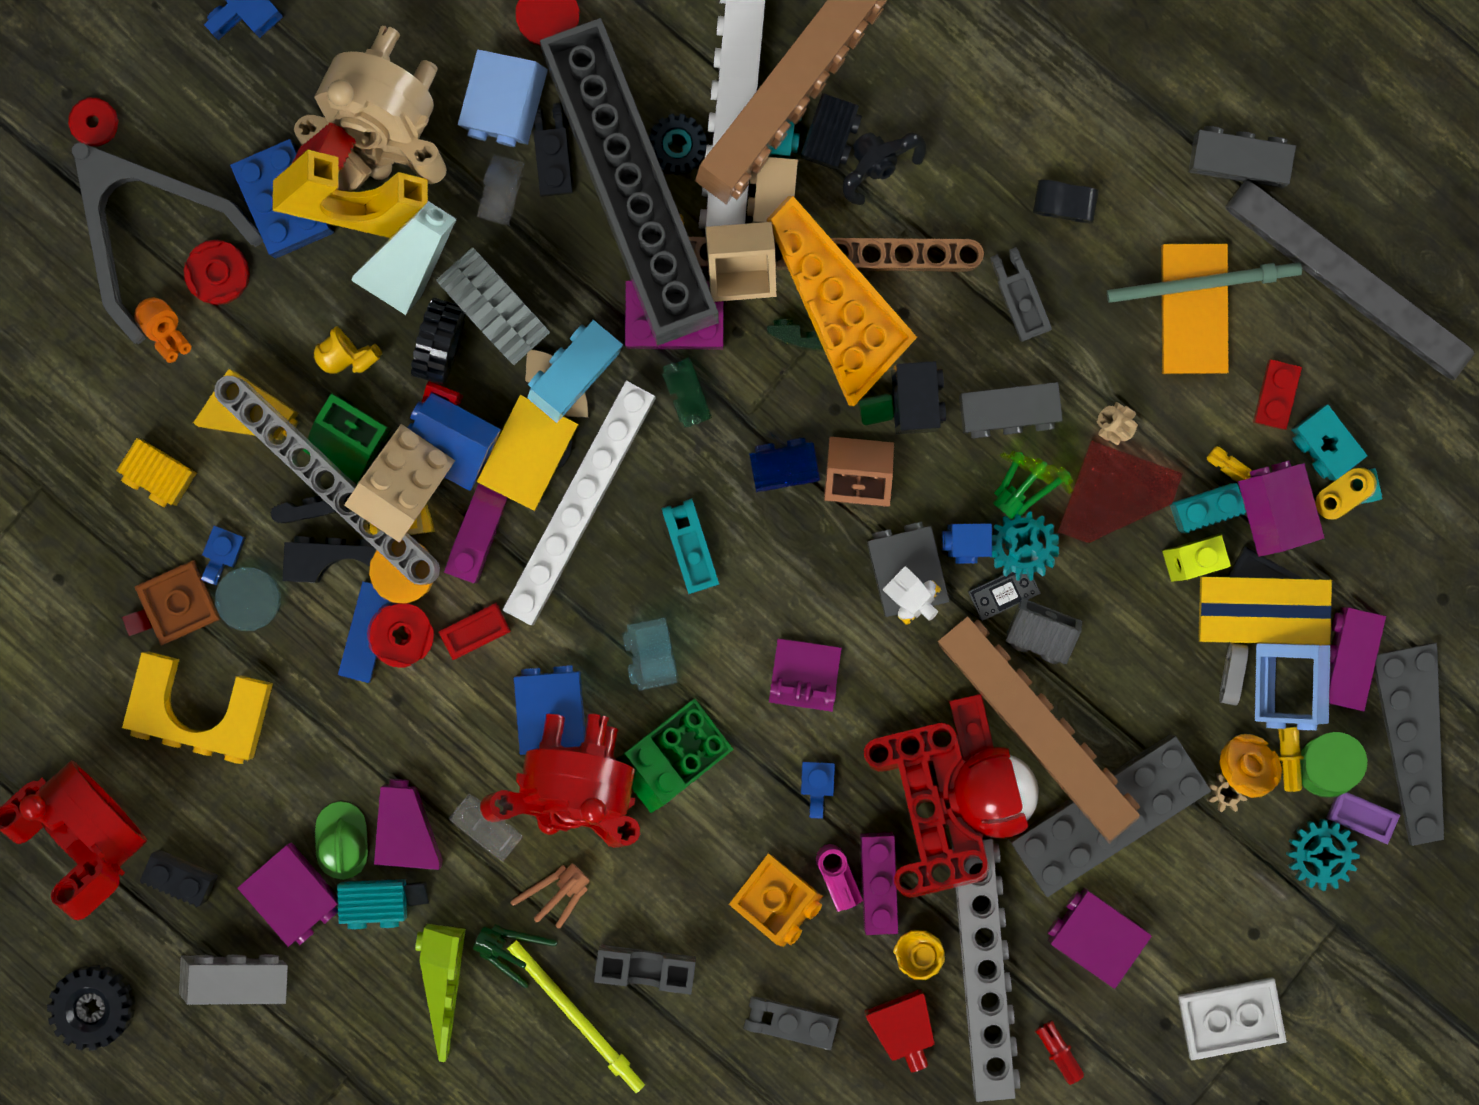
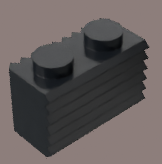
(830, 132)
(178, 878)

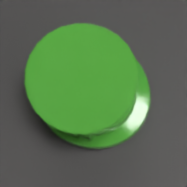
(1332, 764)

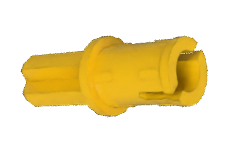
(1290, 757)

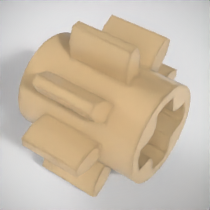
(1117, 423)
(1223, 801)

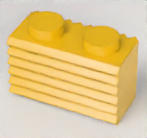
(156, 473)

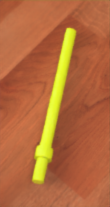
(617, 1063)

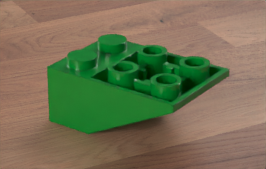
(674, 755)

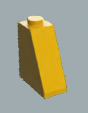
(218, 417)

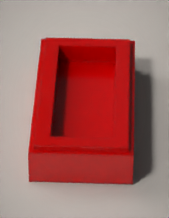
(475, 631)

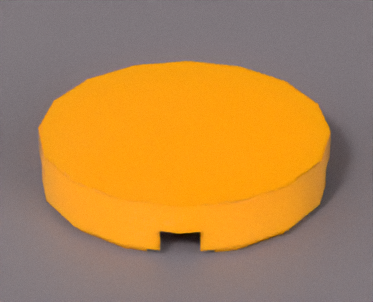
(392, 583)
(1250, 765)

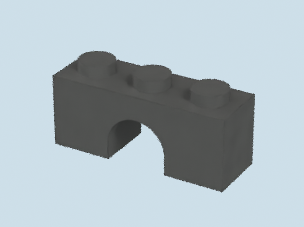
(645, 967)

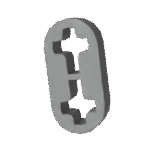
(1233, 674)

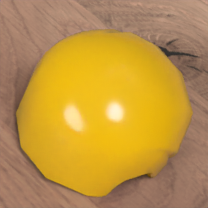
(919, 954)

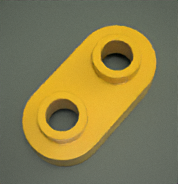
(1345, 494)

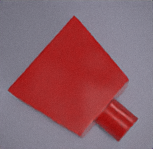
(903, 1028)

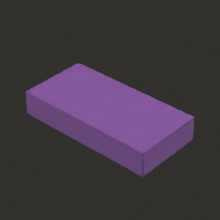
(1363, 817)

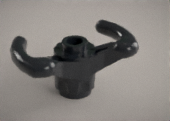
(879, 160)

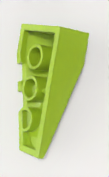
(440, 967)

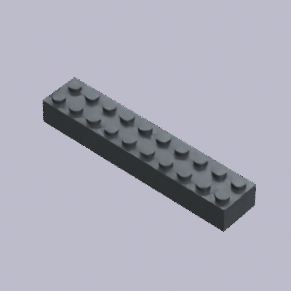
(629, 182)

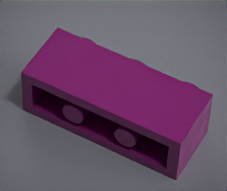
(1353, 656)
(878, 883)

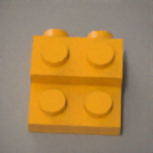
(777, 901)

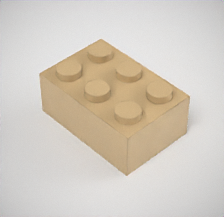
(399, 483)

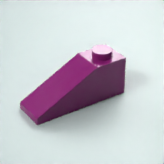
(476, 534)

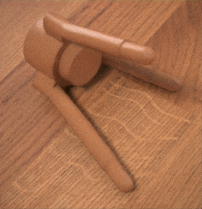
(571, 881)

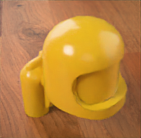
(339, 352)

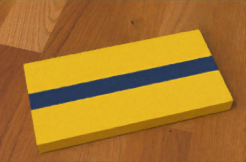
(1265, 610)

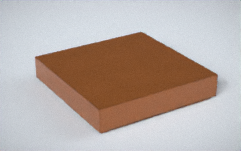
(177, 602)

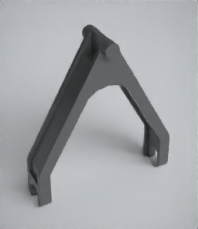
(98, 178)

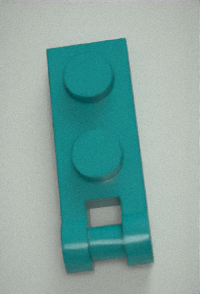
(690, 547)

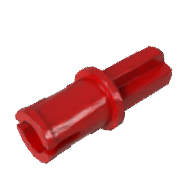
(1060, 1052)

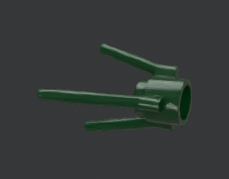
(491, 946)

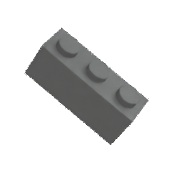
(1242, 157)
(1010, 409)

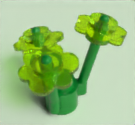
(1012, 500)

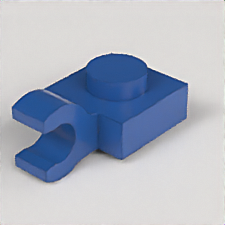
(222, 549)
(817, 782)

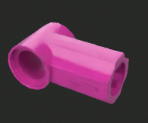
(839, 879)

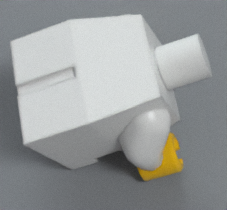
(912, 596)

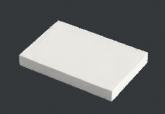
(1232, 1018)

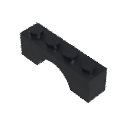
(310, 561)

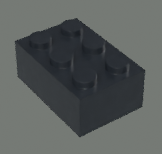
(917, 398)

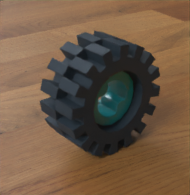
(692, 152)

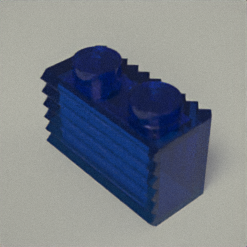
(784, 466)

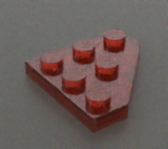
(1115, 492)

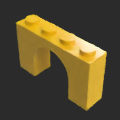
(311, 192)
(152, 714)

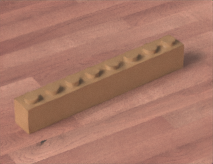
(1039, 730)

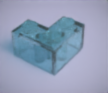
(652, 654)

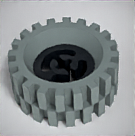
(492, 306)

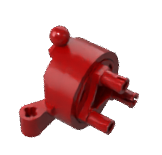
(572, 785)

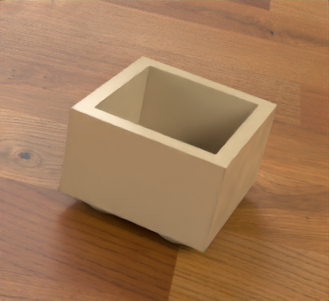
(741, 261)

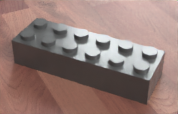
(1068, 845)

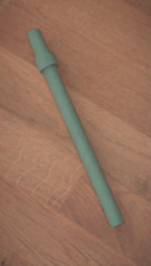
(1266, 274)

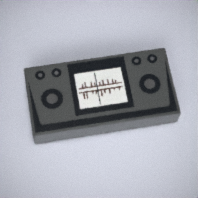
(1002, 594)

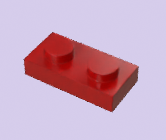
(1277, 394)
(971, 725)

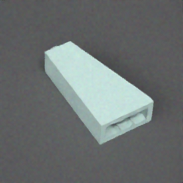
(406, 261)

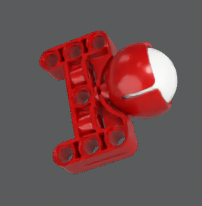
(987, 797)

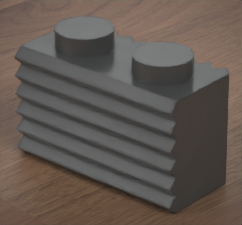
(1043, 632)

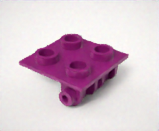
(805, 675)

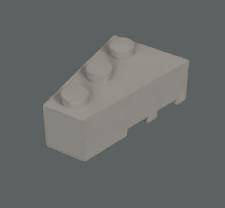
(232, 980)

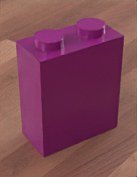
(1280, 508)
(290, 895)
(1098, 937)

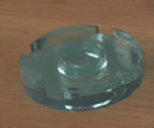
(247, 599)

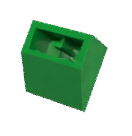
(347, 437)

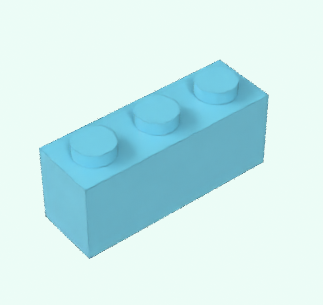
(573, 370)

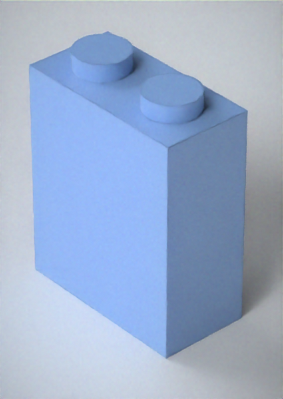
(502, 98)

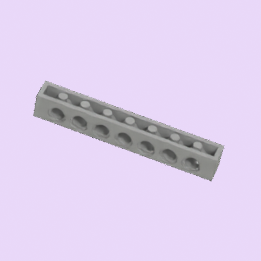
(987, 1084)

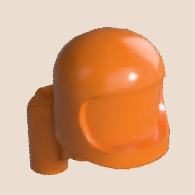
(159, 325)

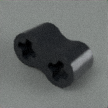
(1065, 201)

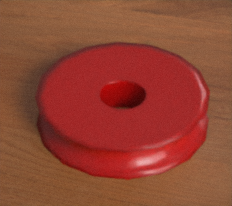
(83, 112)

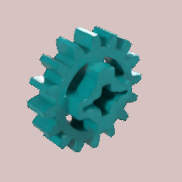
(1027, 558)
(1322, 841)

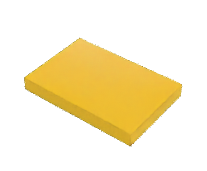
(527, 454)

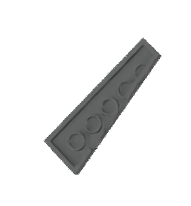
(1411, 715)

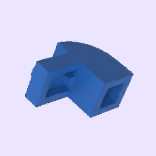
(257, 14)

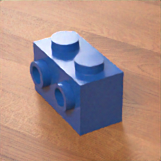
(967, 542)

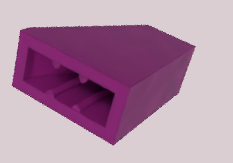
(404, 830)

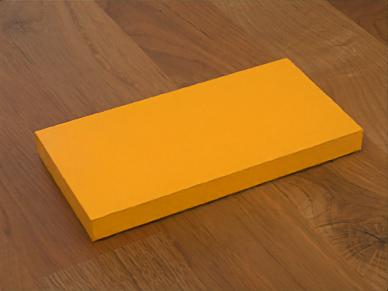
(1197, 319)

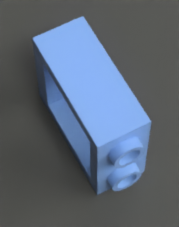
(1265, 685)

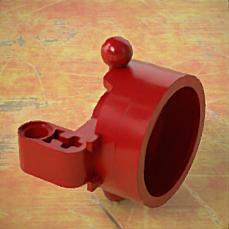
(85, 825)

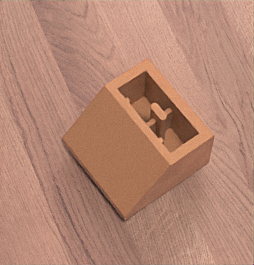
(859, 471)

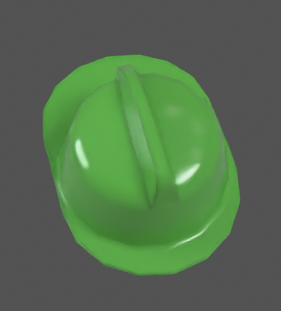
(341, 840)

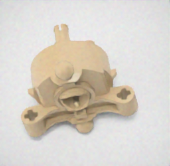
(379, 108)

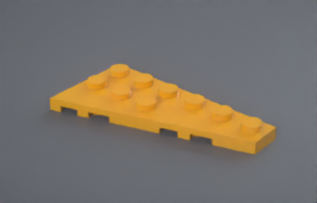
(847, 312)

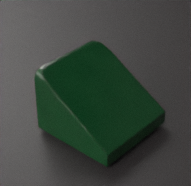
(876, 409)

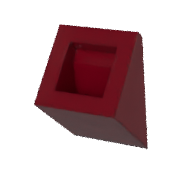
(136, 622)

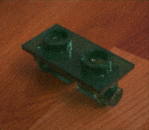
(691, 403)

